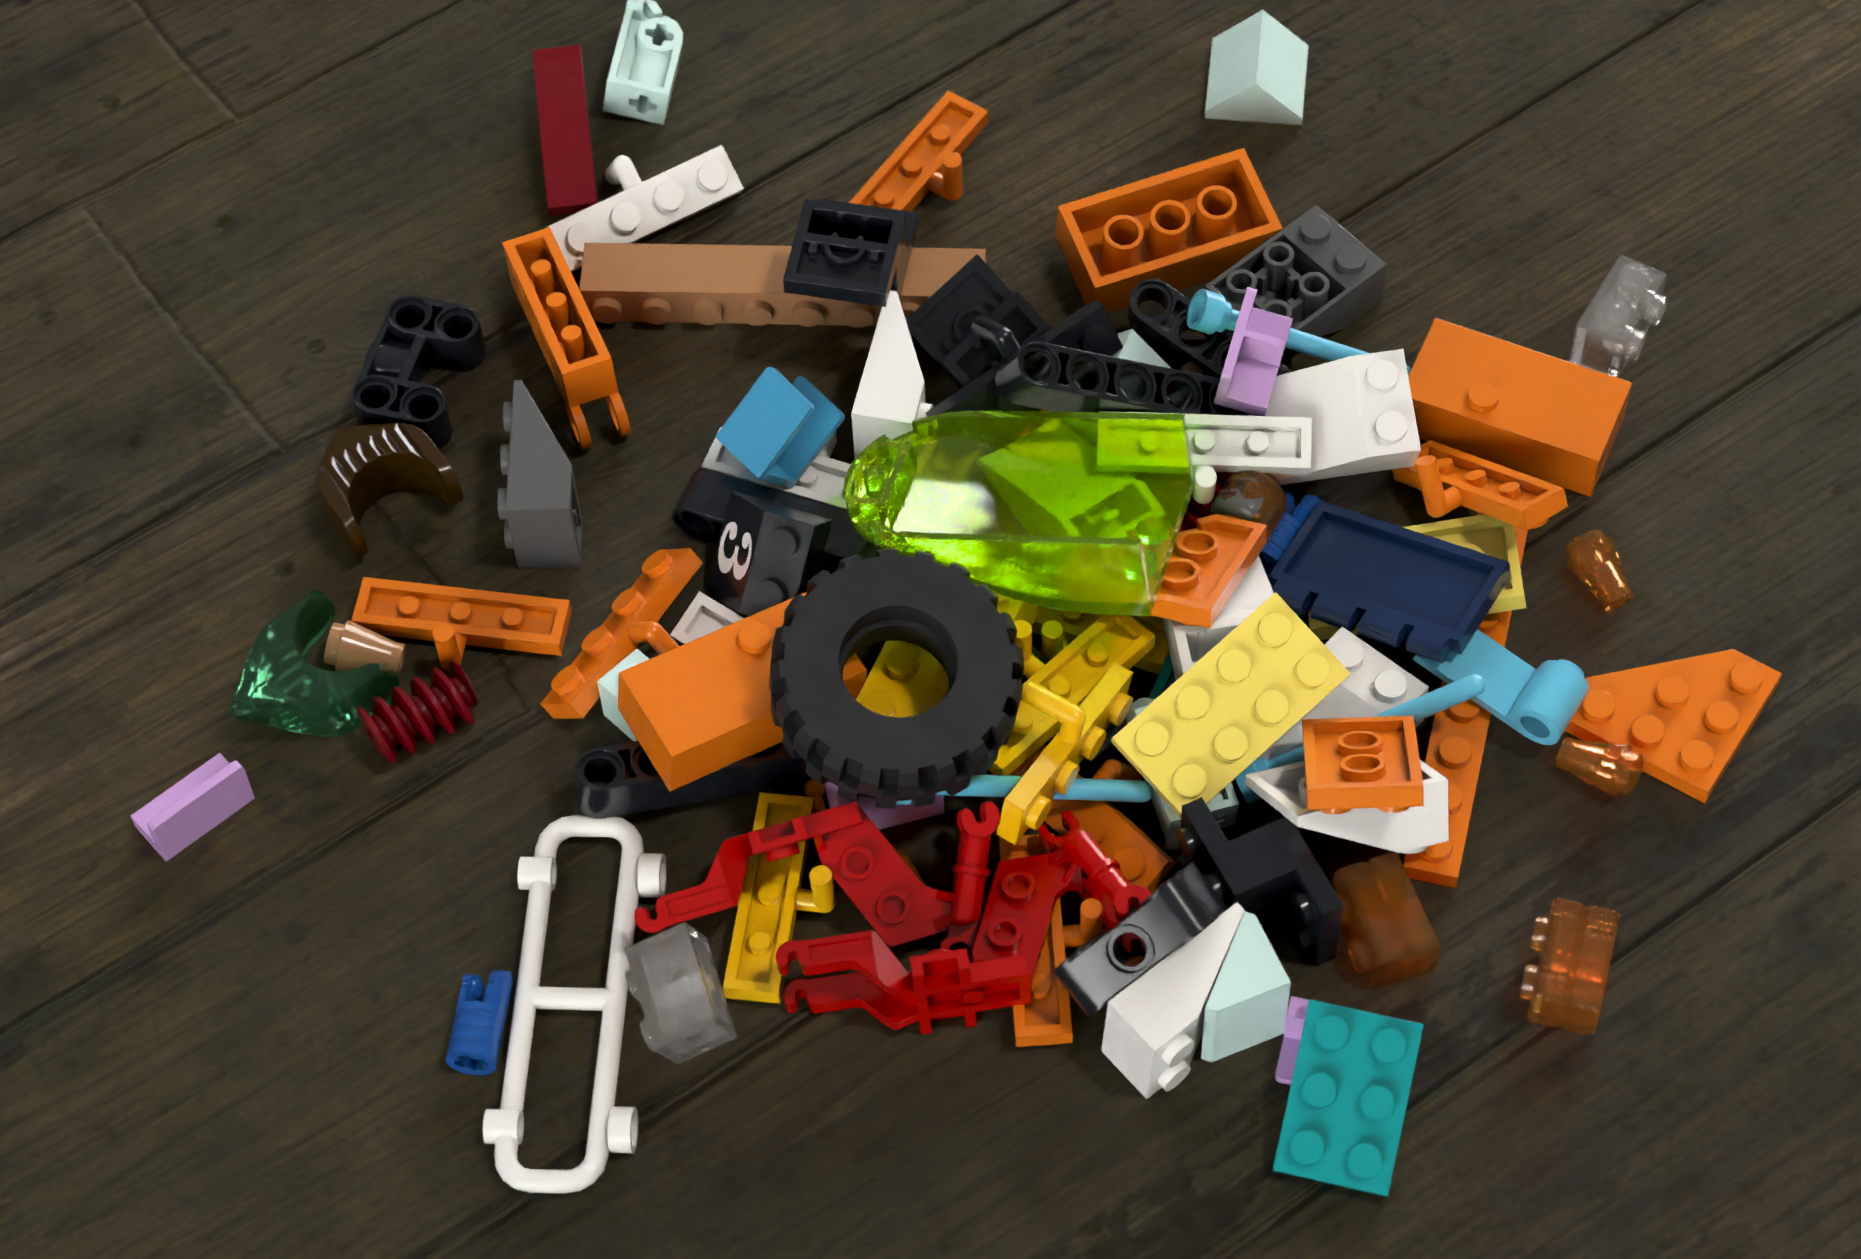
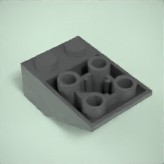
(1308, 274)
(541, 491)

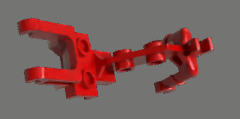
(862, 866)
(1003, 953)

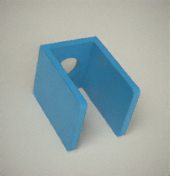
(780, 427)

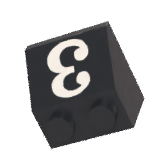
(765, 553)

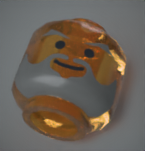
(1252, 498)

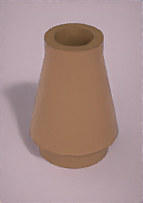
(355, 646)

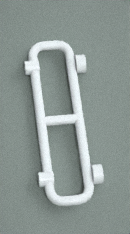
(610, 1126)

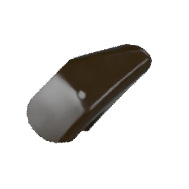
(374, 462)

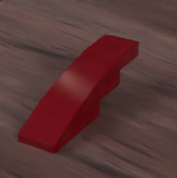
(564, 129)

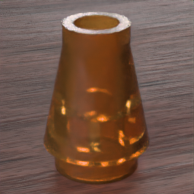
(1598, 566)
(1602, 764)

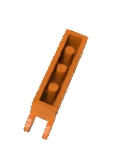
(564, 329)

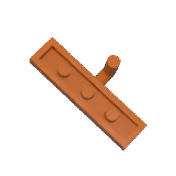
(927, 157)
(1461, 479)
(462, 617)
(628, 625)
(1136, 853)
(1049, 1015)

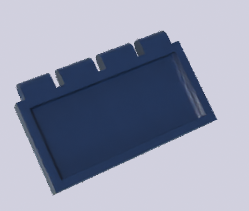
(1388, 581)

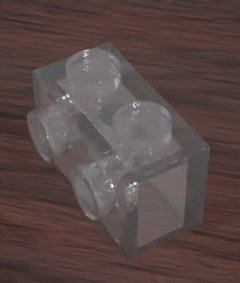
(1619, 316)
(679, 994)

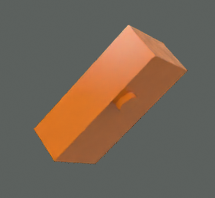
(1165, 228)
(1516, 406)
(710, 699)

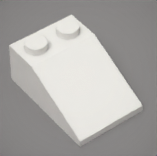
(891, 383)
(1357, 413)
(1370, 689)
(1399, 832)
(1160, 1016)

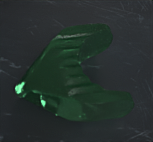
(290, 693)

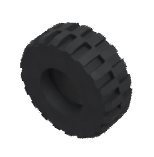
(911, 603)

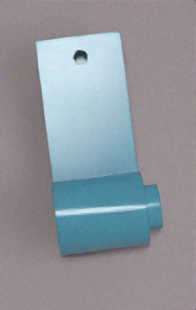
(1528, 699)

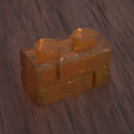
(1385, 921)
(1571, 967)

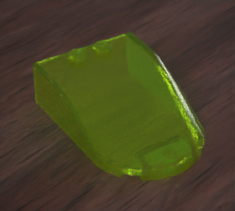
(1033, 502)

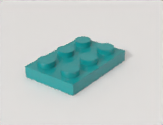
(1348, 1097)

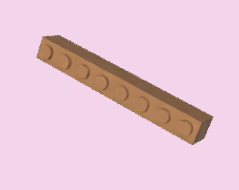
(734, 285)

